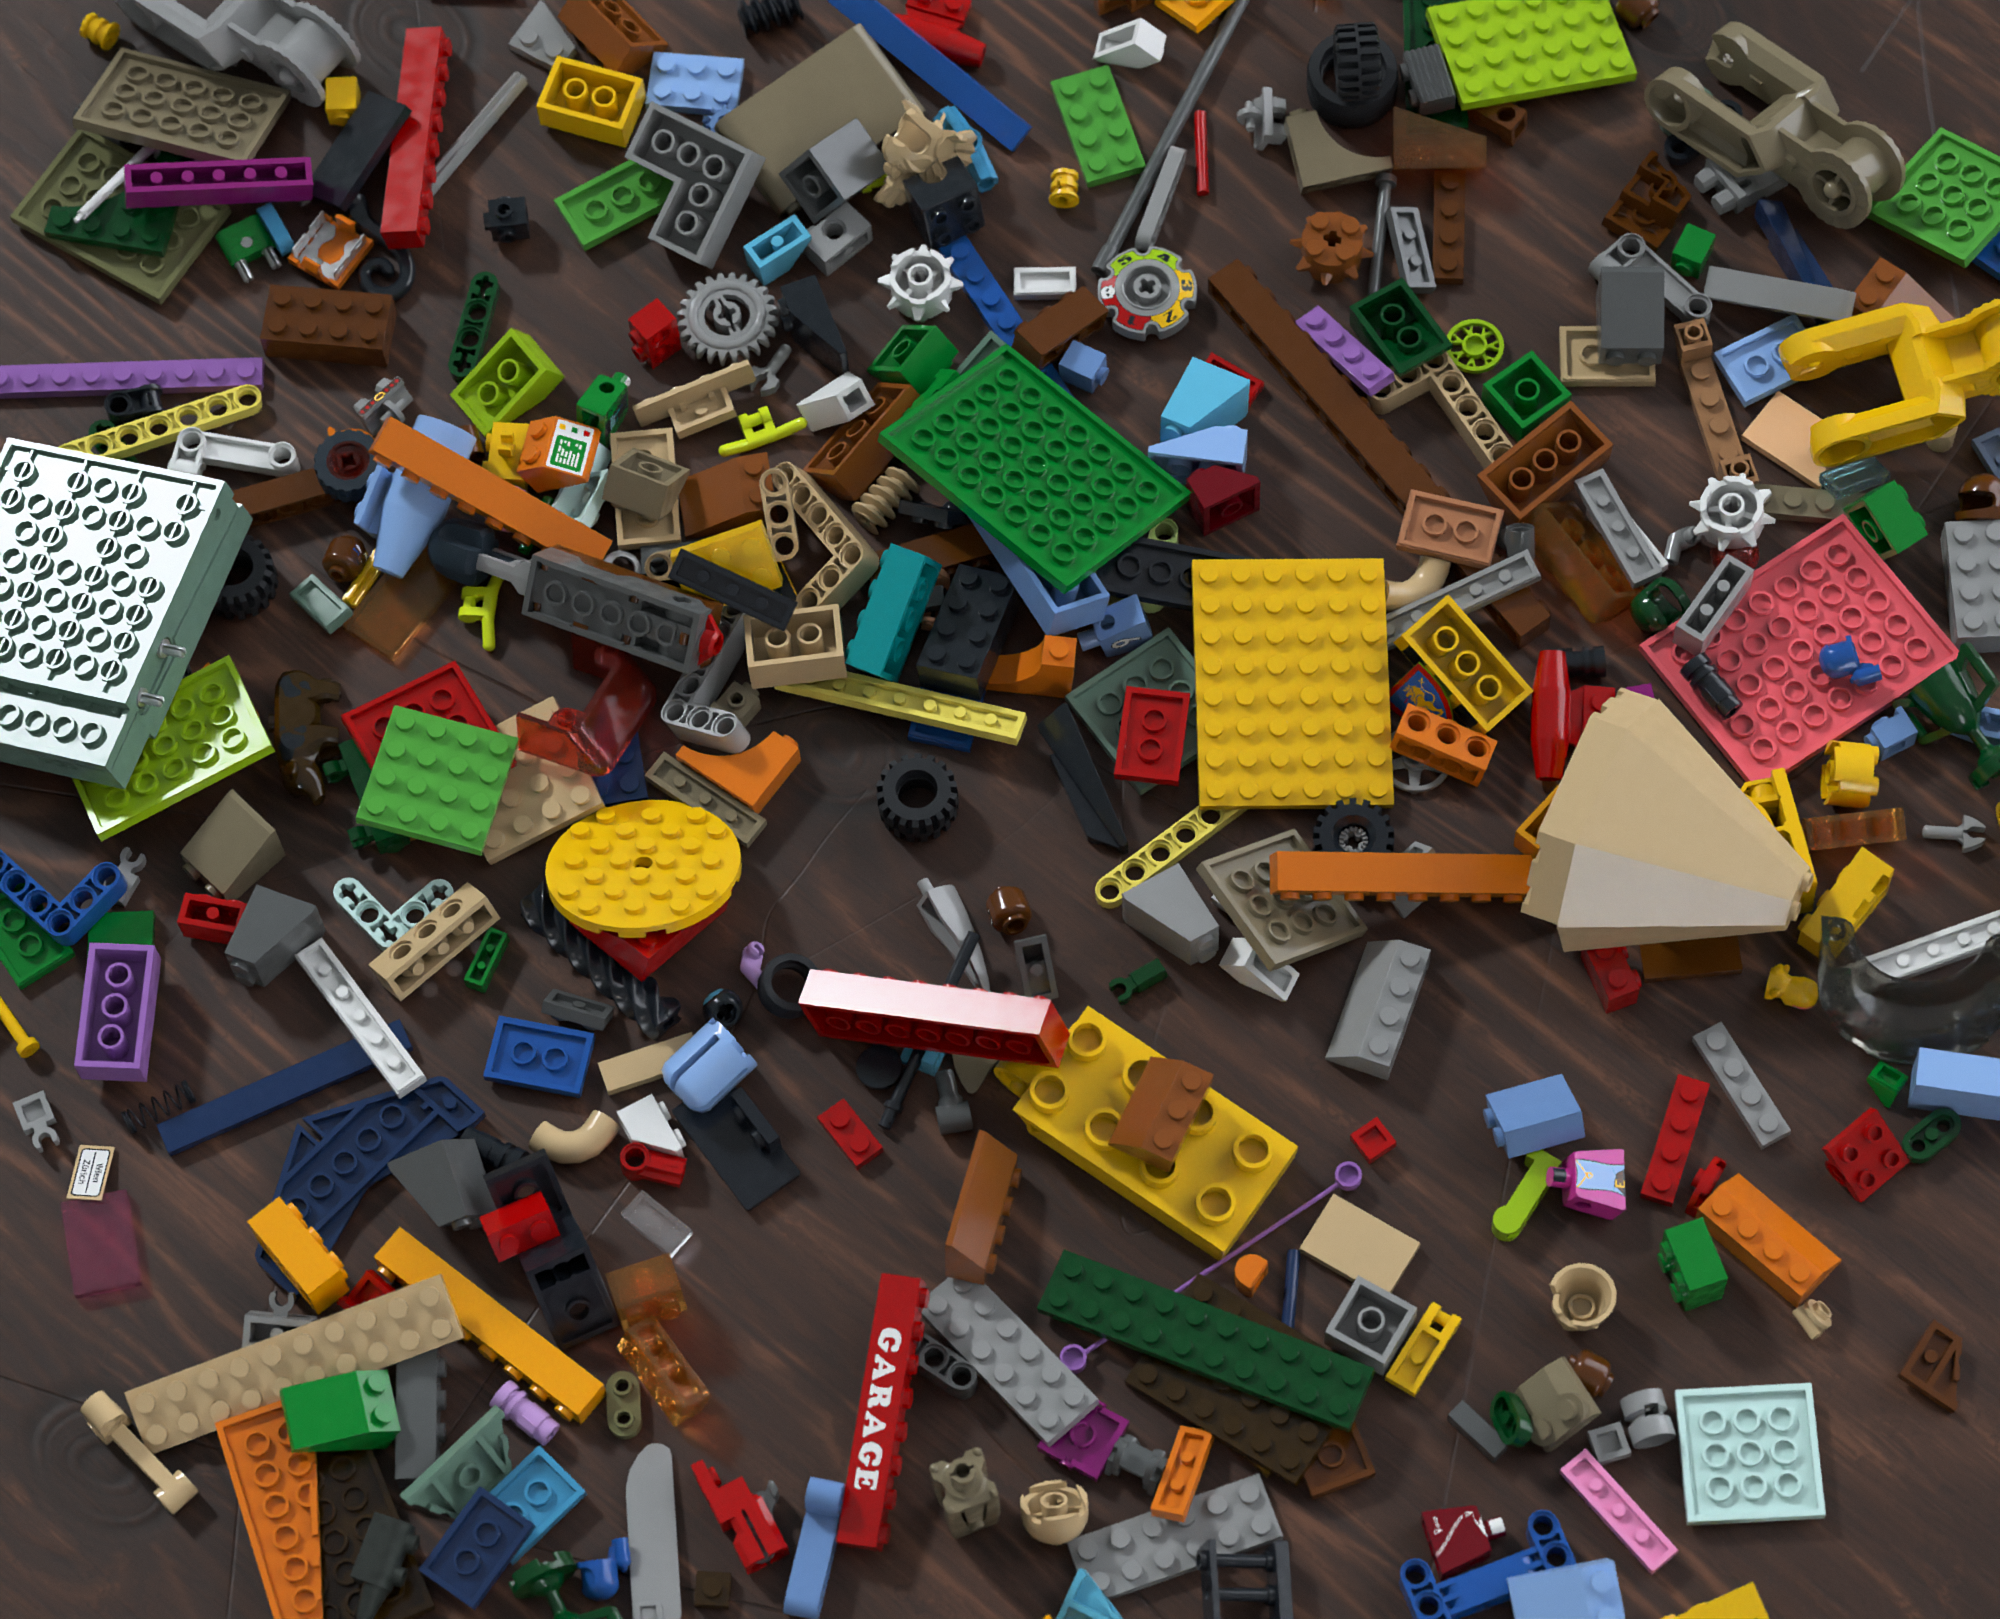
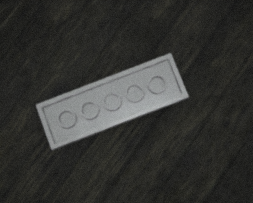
(1009, 1358)
(1158, 1549)

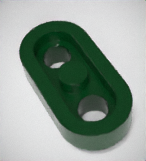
(1929, 1136)
(1510, 1419)

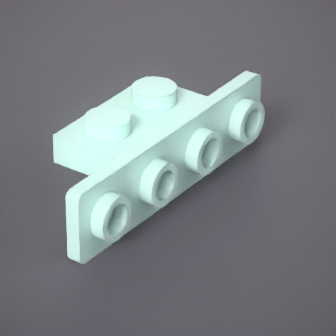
(585, 500)

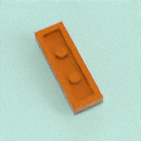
(1182, 1474)

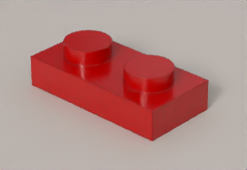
(850, 1134)

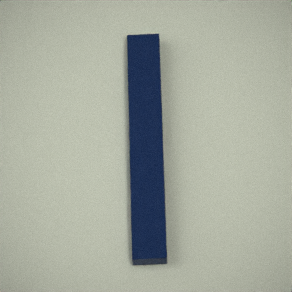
(270, 1094)

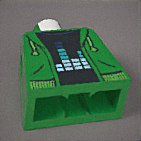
(604, 405)

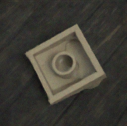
(1556, 1404)

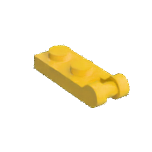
(1422, 1350)

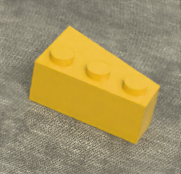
(1852, 897)
(1737, 1604)

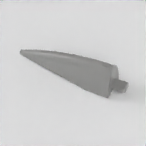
(950, 924)

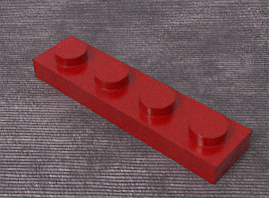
(1674, 1140)

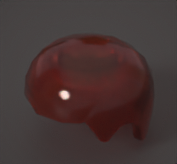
(1747, 555)

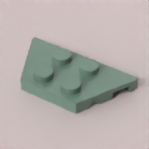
(471, 1462)

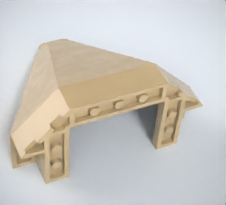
(1656, 841)

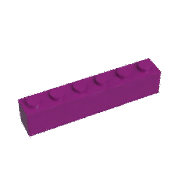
(218, 182)

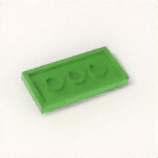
(1098, 126)
(613, 202)

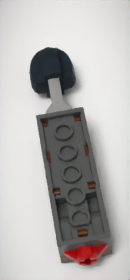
(588, 596)

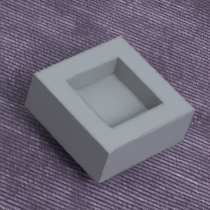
(1609, 1443)

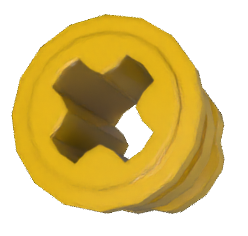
(99, 31)
(1064, 188)

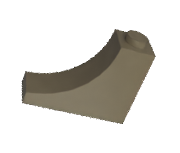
(1323, 162)

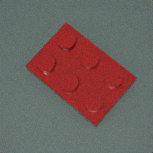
(1152, 736)

